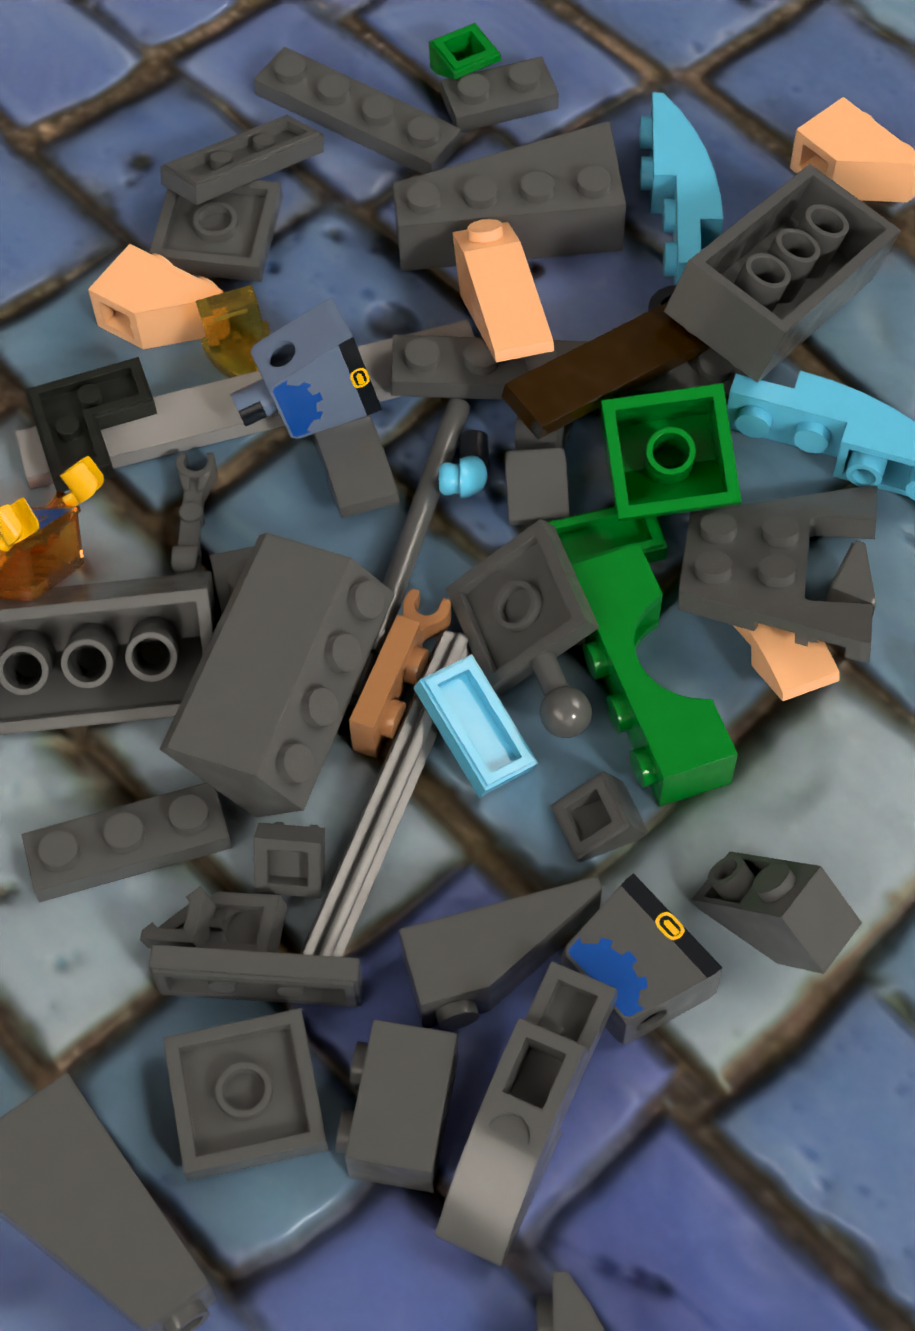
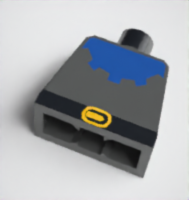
(644, 956)

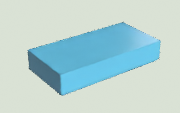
(475, 725)

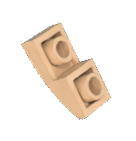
(788, 666)

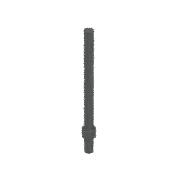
(417, 524)

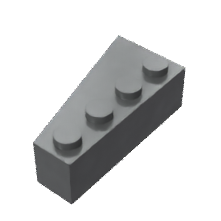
(554, 193)

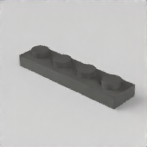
(358, 111)

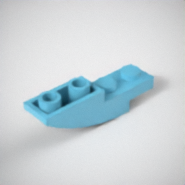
(679, 183)
(829, 418)

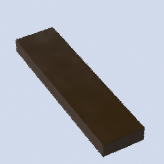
(600, 371)

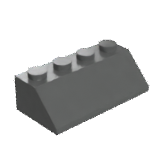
(102, 651)
(278, 675)

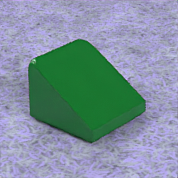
(462, 52)

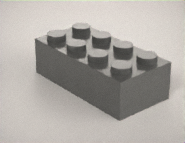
(781, 272)

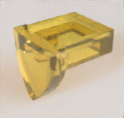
(231, 329)

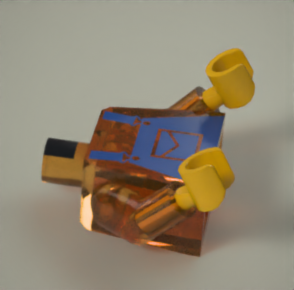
(45, 542)

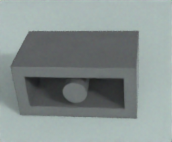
(400, 1105)

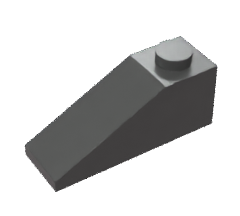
(482, 954)

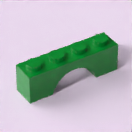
(674, 738)

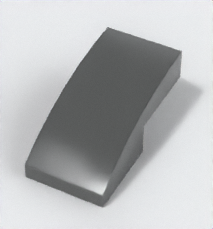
(356, 467)

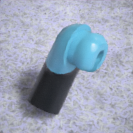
(473, 468)

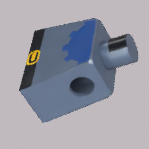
(309, 375)

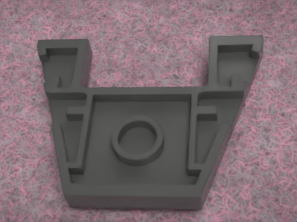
(752, 566)

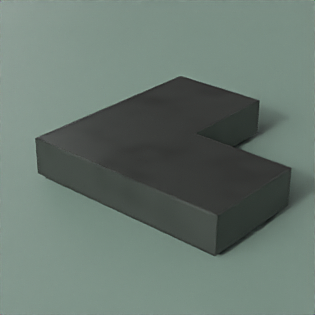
(78, 407)

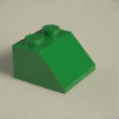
(669, 452)

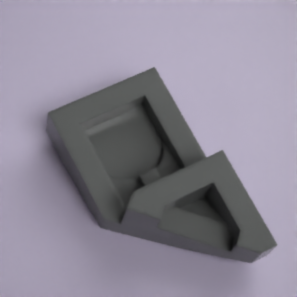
(223, 922)

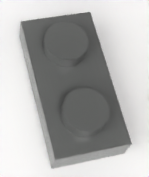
(499, 94)

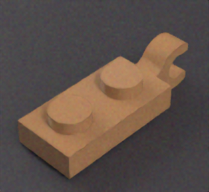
(397, 666)

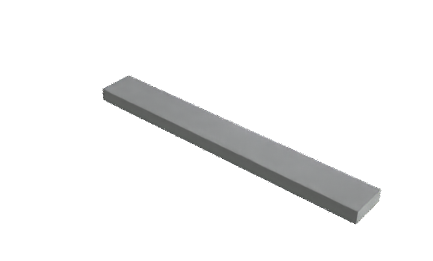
(205, 415)

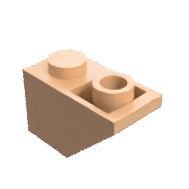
(856, 154)
(149, 300)

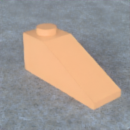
(500, 290)

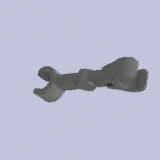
(196, 488)

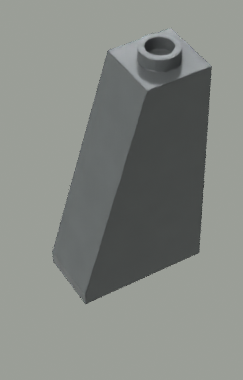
(92, 1215)

